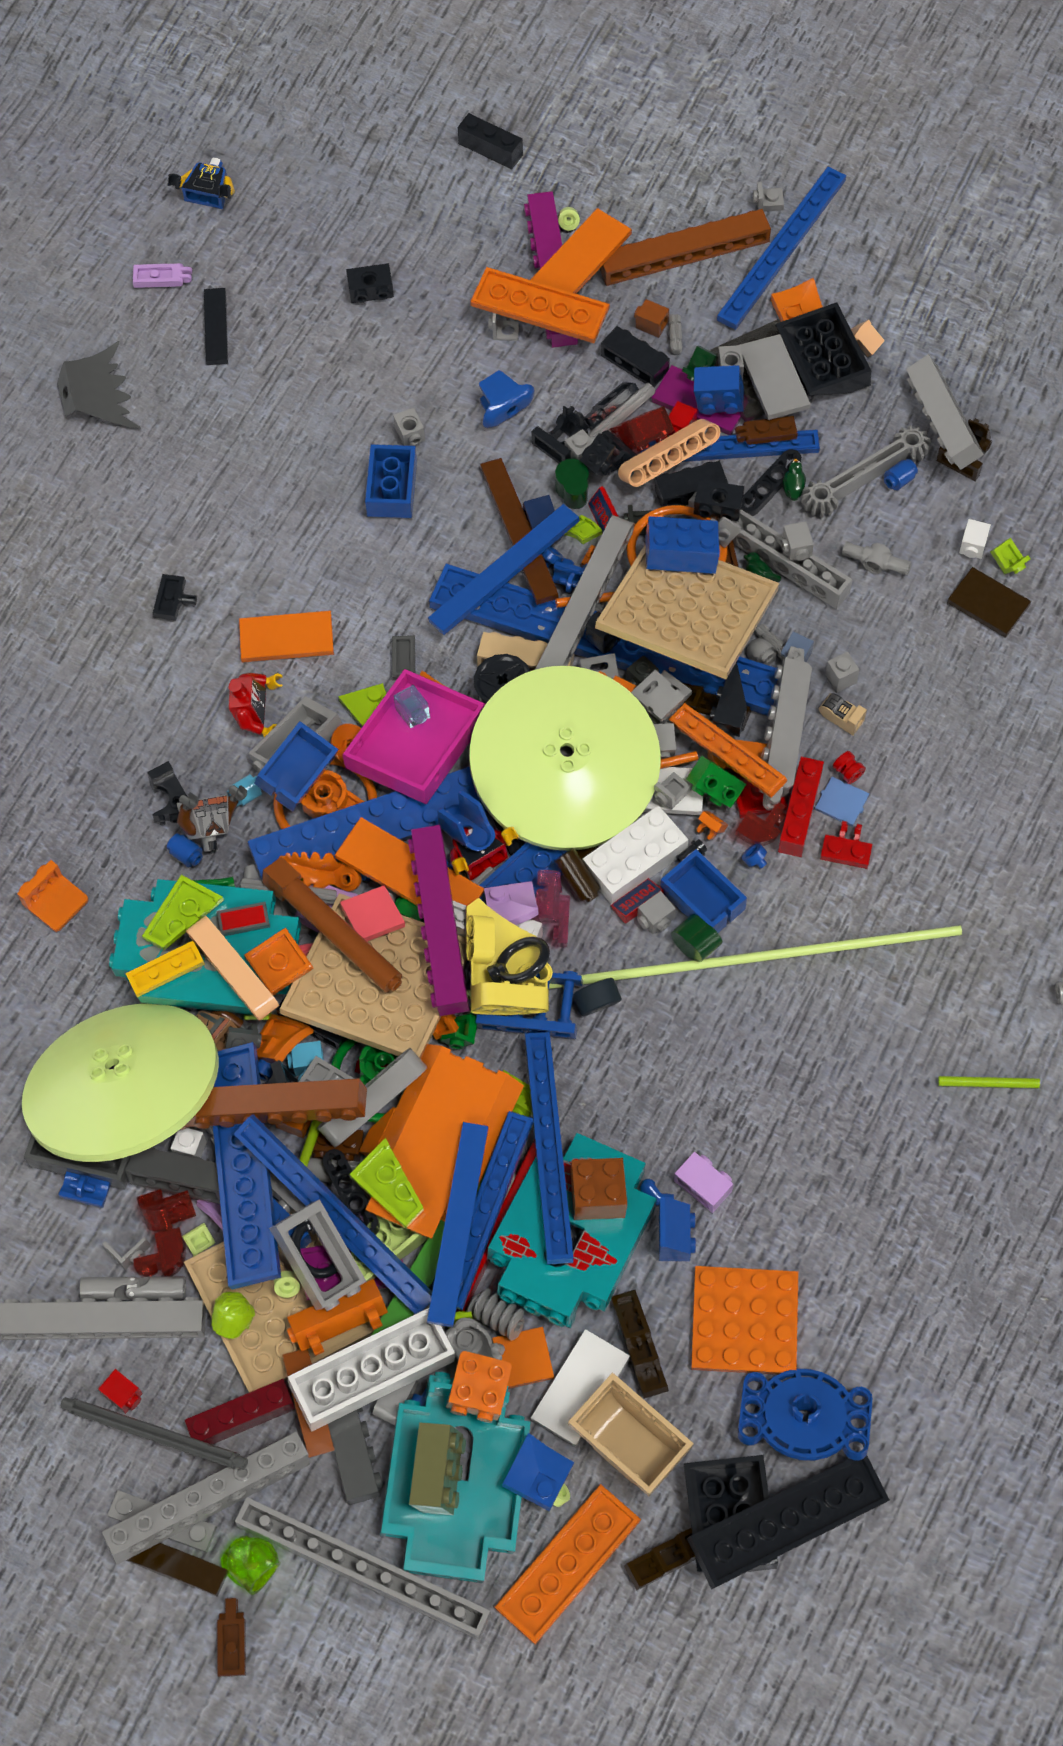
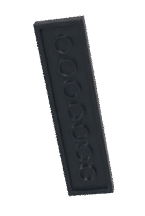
(787, 1520)

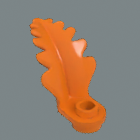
(324, 871)

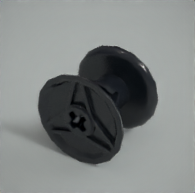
(495, 673)

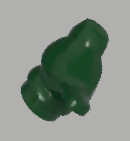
(794, 480)
(759, 567)

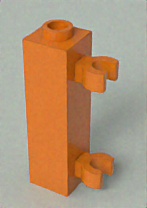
(315, 1326)

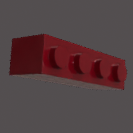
(241, 1413)

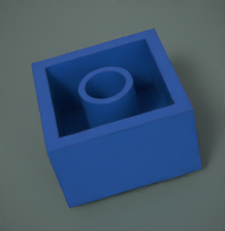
(719, 389)

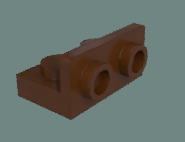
(349, 1147)

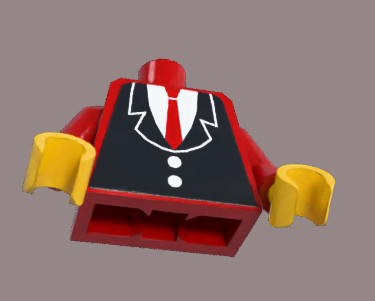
(248, 700)
(477, 862)

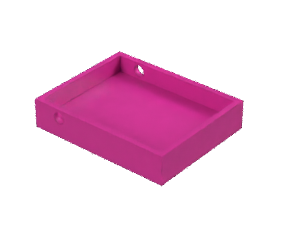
(419, 756)

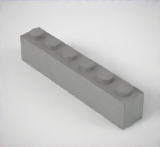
(944, 412)

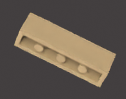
(527, 650)

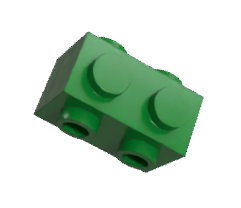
(716, 782)

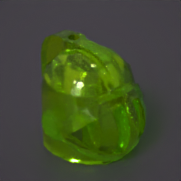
(250, 1562)

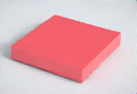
(372, 913)

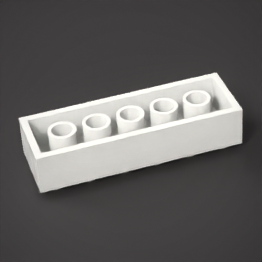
(370, 1369)

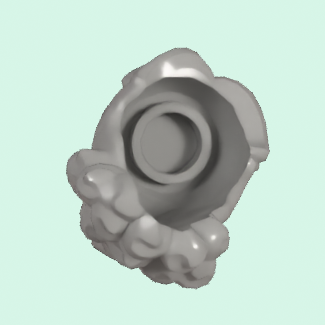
(473, 1338)

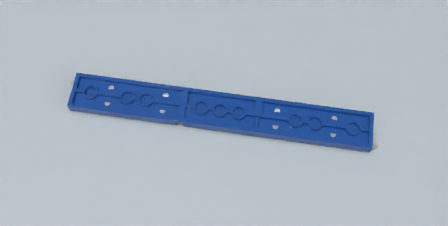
(516, 612)

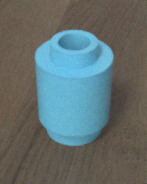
(253, 790)

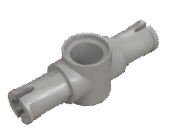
(876, 558)

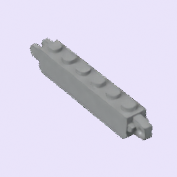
(786, 719)

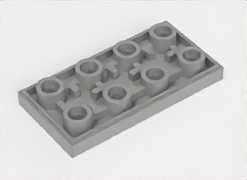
(774, 377)

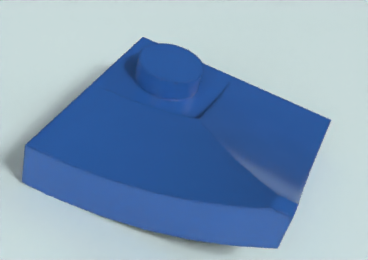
(538, 1473)

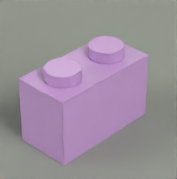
(704, 1181)

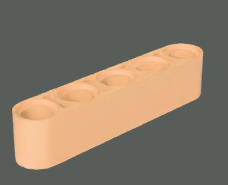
(659, 452)
(232, 968)

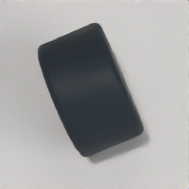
(597, 996)

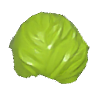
(231, 1315)

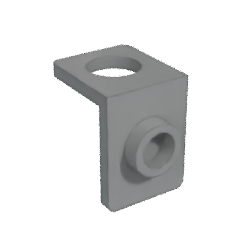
(497, 326)
(727, 530)
(136, 1252)

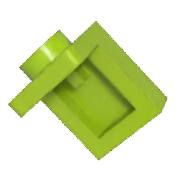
(1009, 557)

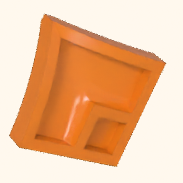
(796, 300)
(280, 1037)

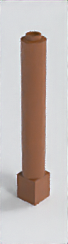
(287, 885)

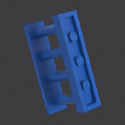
(517, 1024)

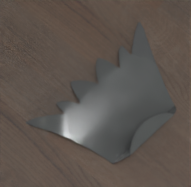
(93, 388)

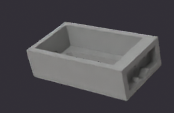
(305, 711)
(335, 1247)

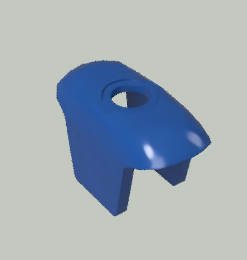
(503, 398)
(467, 814)

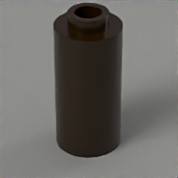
(578, 875)

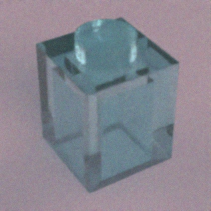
(412, 706)

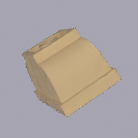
(630, 1434)

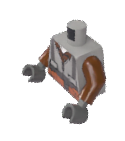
(208, 816)

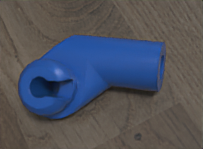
(648, 1187)

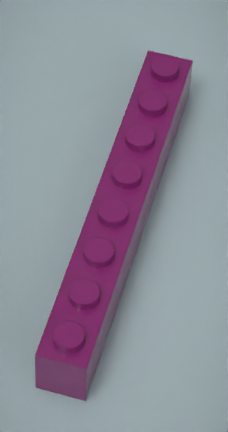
(545, 243)
(439, 920)

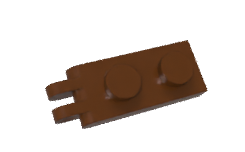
(767, 430)

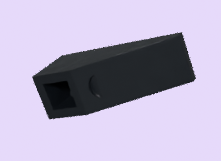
(732, 707)

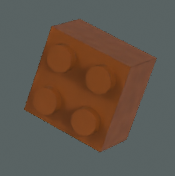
(598, 1189)

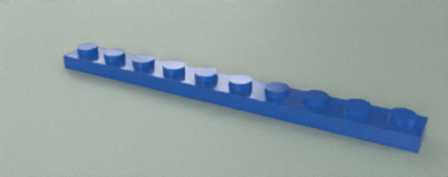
(781, 248)
(548, 1149)
(350, 1227)

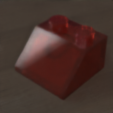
(644, 428)

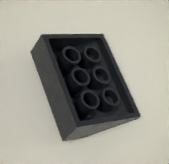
(825, 352)
(723, 1489)

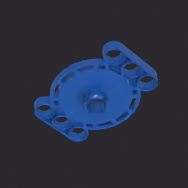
(784, 1426)

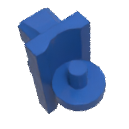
(567, 574)
(84, 1189)

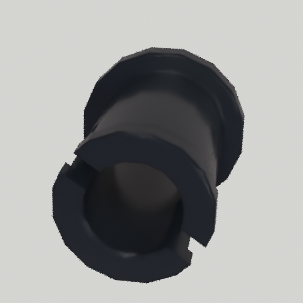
(698, 844)

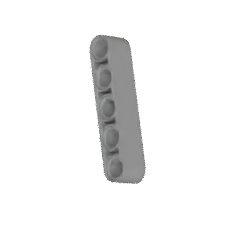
(379, 1093)

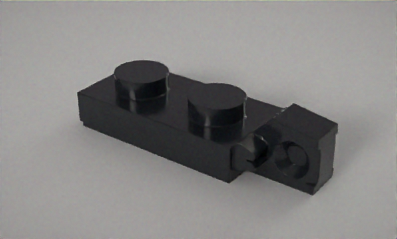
(610, 403)

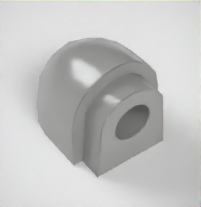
(761, 651)

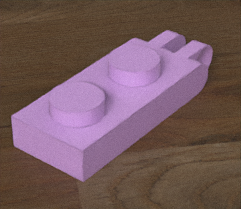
(161, 275)

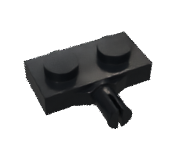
(171, 597)

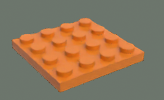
(744, 1320)

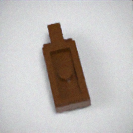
(231, 1641)

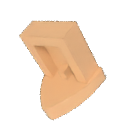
(867, 337)

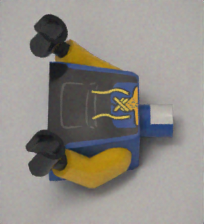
(204, 184)

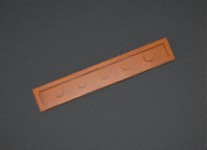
(728, 750)

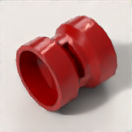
(849, 767)

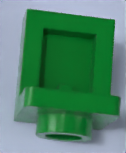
(465, 1034)

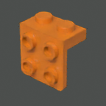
(52, 897)
(479, 1386)

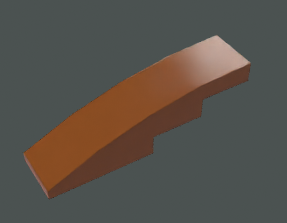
(319, 1440)

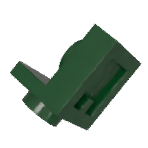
(700, 358)

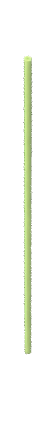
(767, 955)

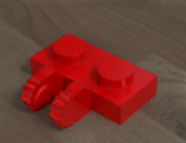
(846, 850)

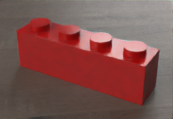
(801, 807)

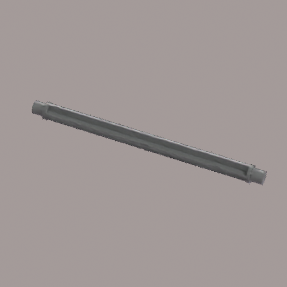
(155, 1433)

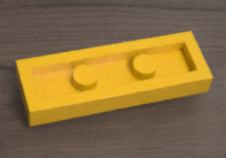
(165, 968)

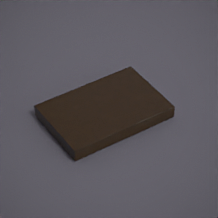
(989, 602)

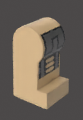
(842, 713)

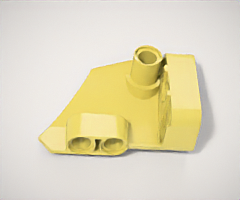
(486, 939)

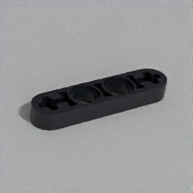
(768, 481)
(351, 1192)

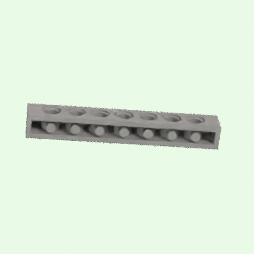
(810, 573)
(205, 1498)

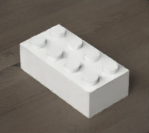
(635, 854)

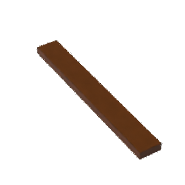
(517, 527)

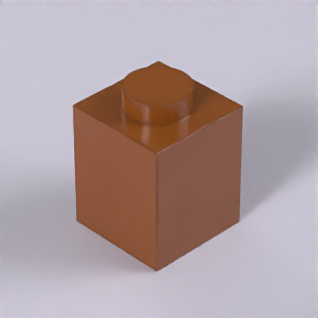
(651, 318)

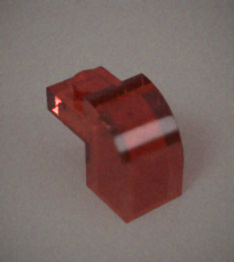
(756, 830)
(162, 1212)
(169, 1257)

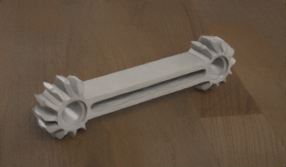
(865, 471)

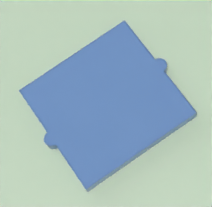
(842, 801)

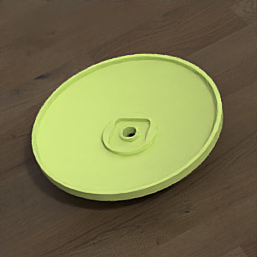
(556, 797)
(106, 1114)

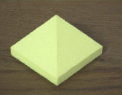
(198, 1239)

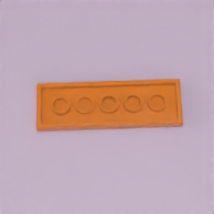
(583, 253)
(540, 305)
(389, 864)
(567, 1564)

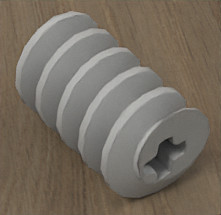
(497, 1315)

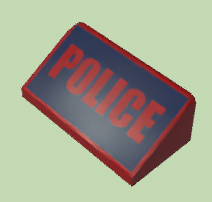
(602, 508)
(628, 905)

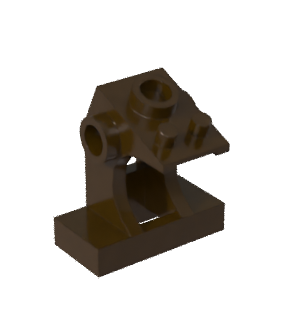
(983, 438)

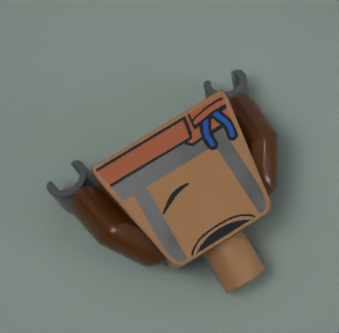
(218, 1024)

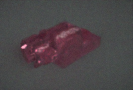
(552, 905)

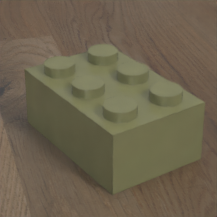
(437, 1469)

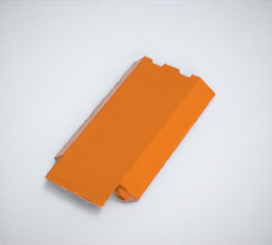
(430, 1123)

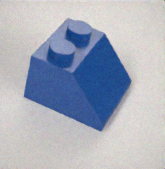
(675, 1230)

